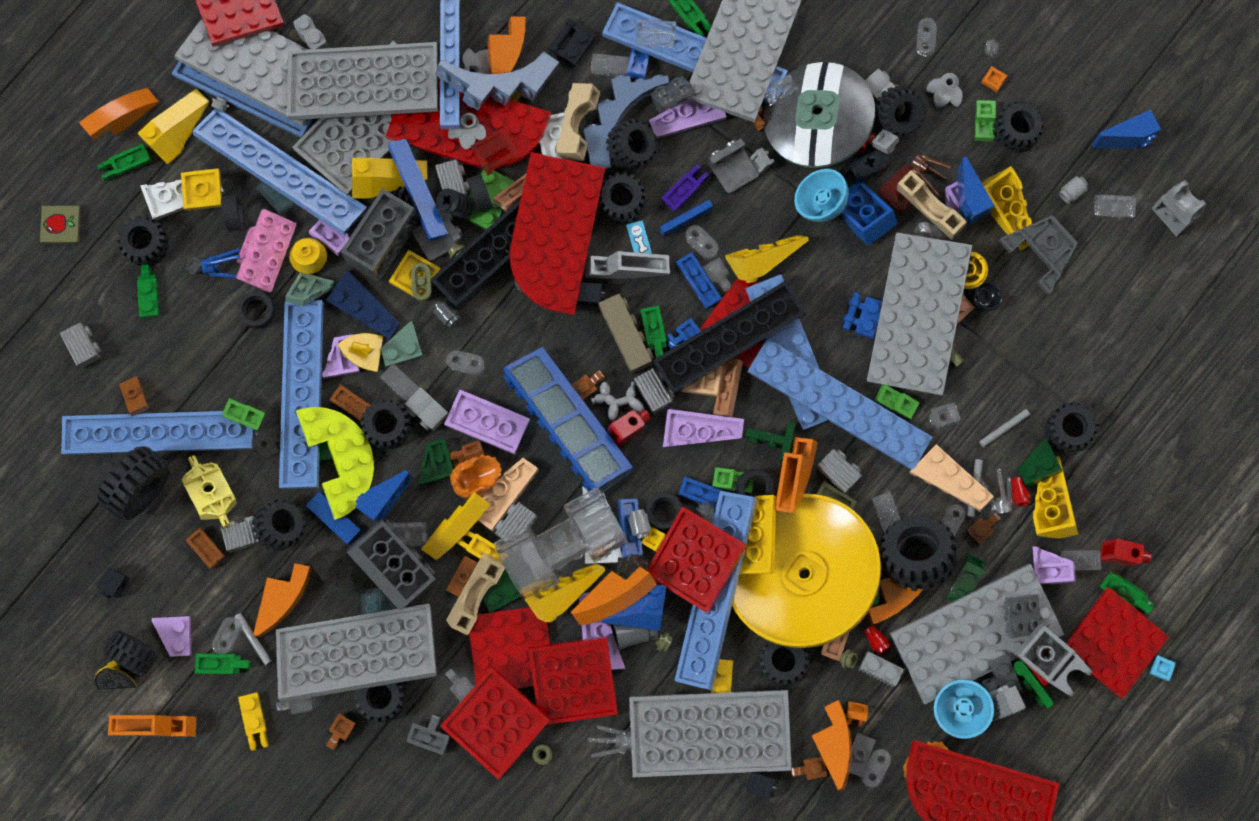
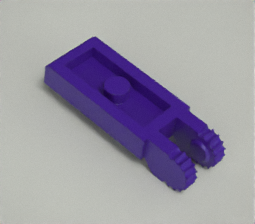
(684, 189)

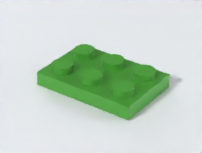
(495, 184)

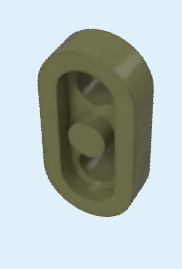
(421, 283)

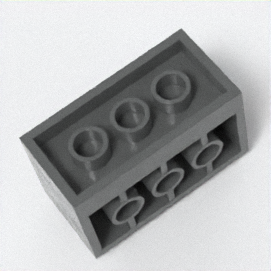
(380, 235)
(389, 577)

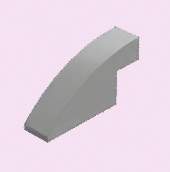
(627, 265)

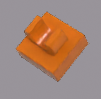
(857, 711)

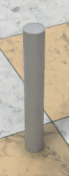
(1004, 428)
(977, 476)
(253, 640)

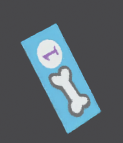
(639, 237)

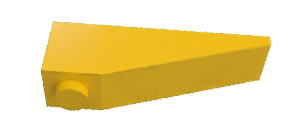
(174, 126)
(375, 174)
(1008, 202)
(756, 263)
(1053, 508)
(554, 601)

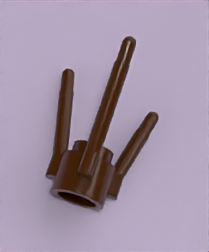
(921, 164)

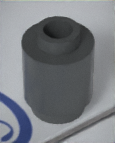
(447, 313)
(706, 511)

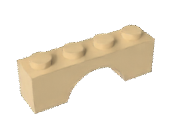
(582, 100)
(920, 196)
(466, 607)

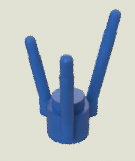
(211, 265)

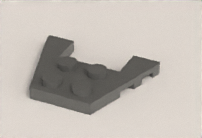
(1049, 242)

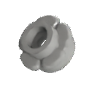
(220, 103)

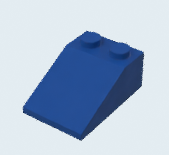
(1130, 134)
(973, 198)
(867, 213)
(381, 498)
(644, 613)

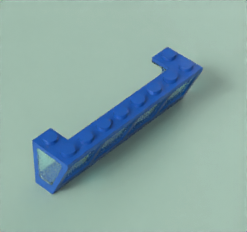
(567, 420)

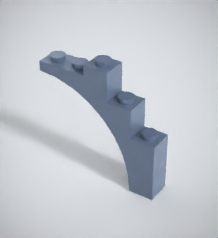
(501, 87)
(612, 112)

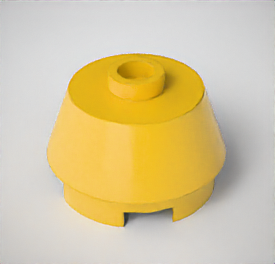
(308, 255)
(976, 272)

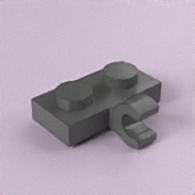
(1003, 674)
(429, 737)

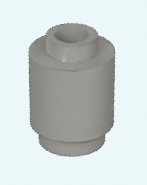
(1073, 189)
(639, 523)

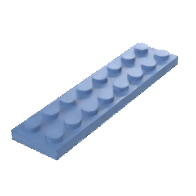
(216, 89)
(794, 340)

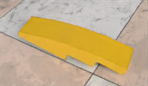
(454, 528)

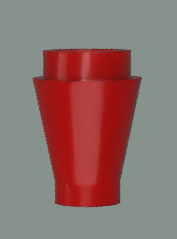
(1020, 494)
(878, 641)

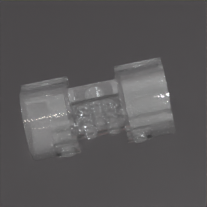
(533, 557)

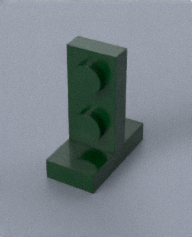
(773, 440)
(967, 577)

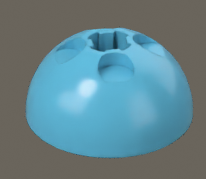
(822, 195)
(961, 720)

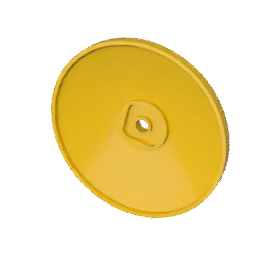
(841, 583)

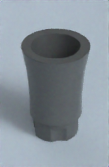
(630, 636)

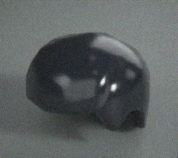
(986, 296)

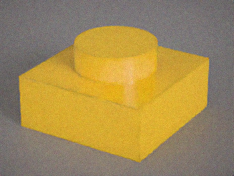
(654, 539)

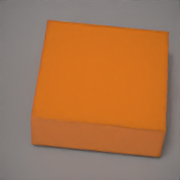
(994, 79)

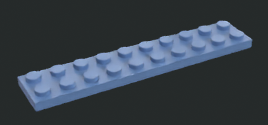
(687, 45)
(279, 171)
(300, 390)
(839, 404)
(154, 430)
(707, 630)

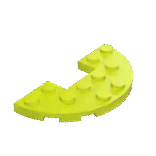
(349, 451)

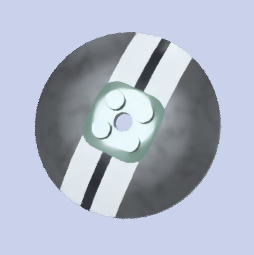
(833, 133)

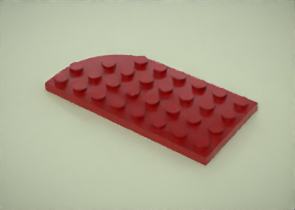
(521, 122)
(554, 230)
(968, 789)

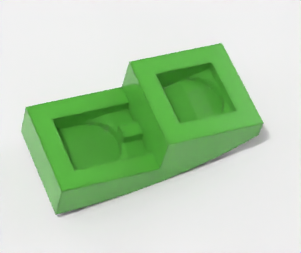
(984, 120)
(896, 402)
(243, 414)
(728, 478)

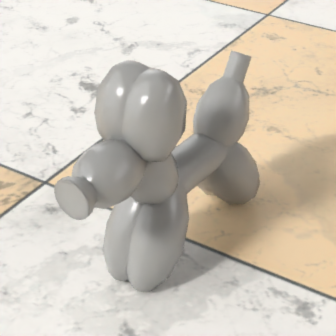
(615, 403)

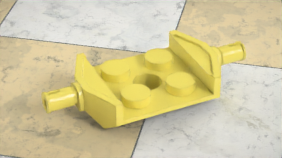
(209, 504)

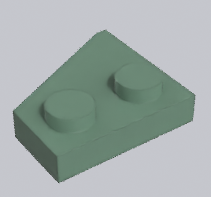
(308, 288)
(402, 347)

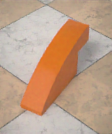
(505, 49)
(119, 113)
(795, 474)
(613, 596)
(280, 599)
(894, 600)
(152, 725)
(836, 745)

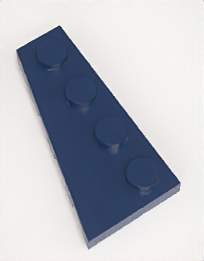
(361, 305)

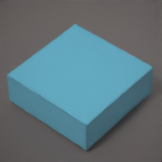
(1162, 668)

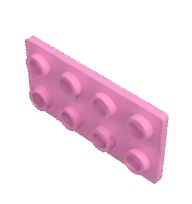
(265, 250)

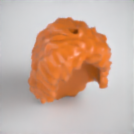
(475, 476)

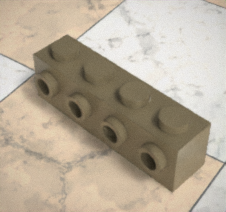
(625, 333)

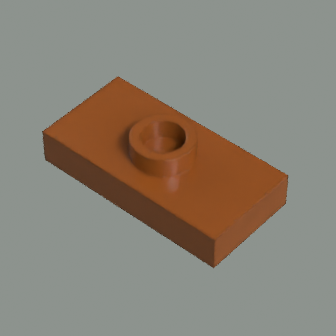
(134, 396)
(349, 402)
(205, 548)
(461, 576)

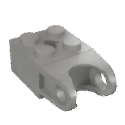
(1179, 208)
(1056, 664)

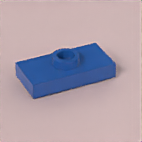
(637, 64)

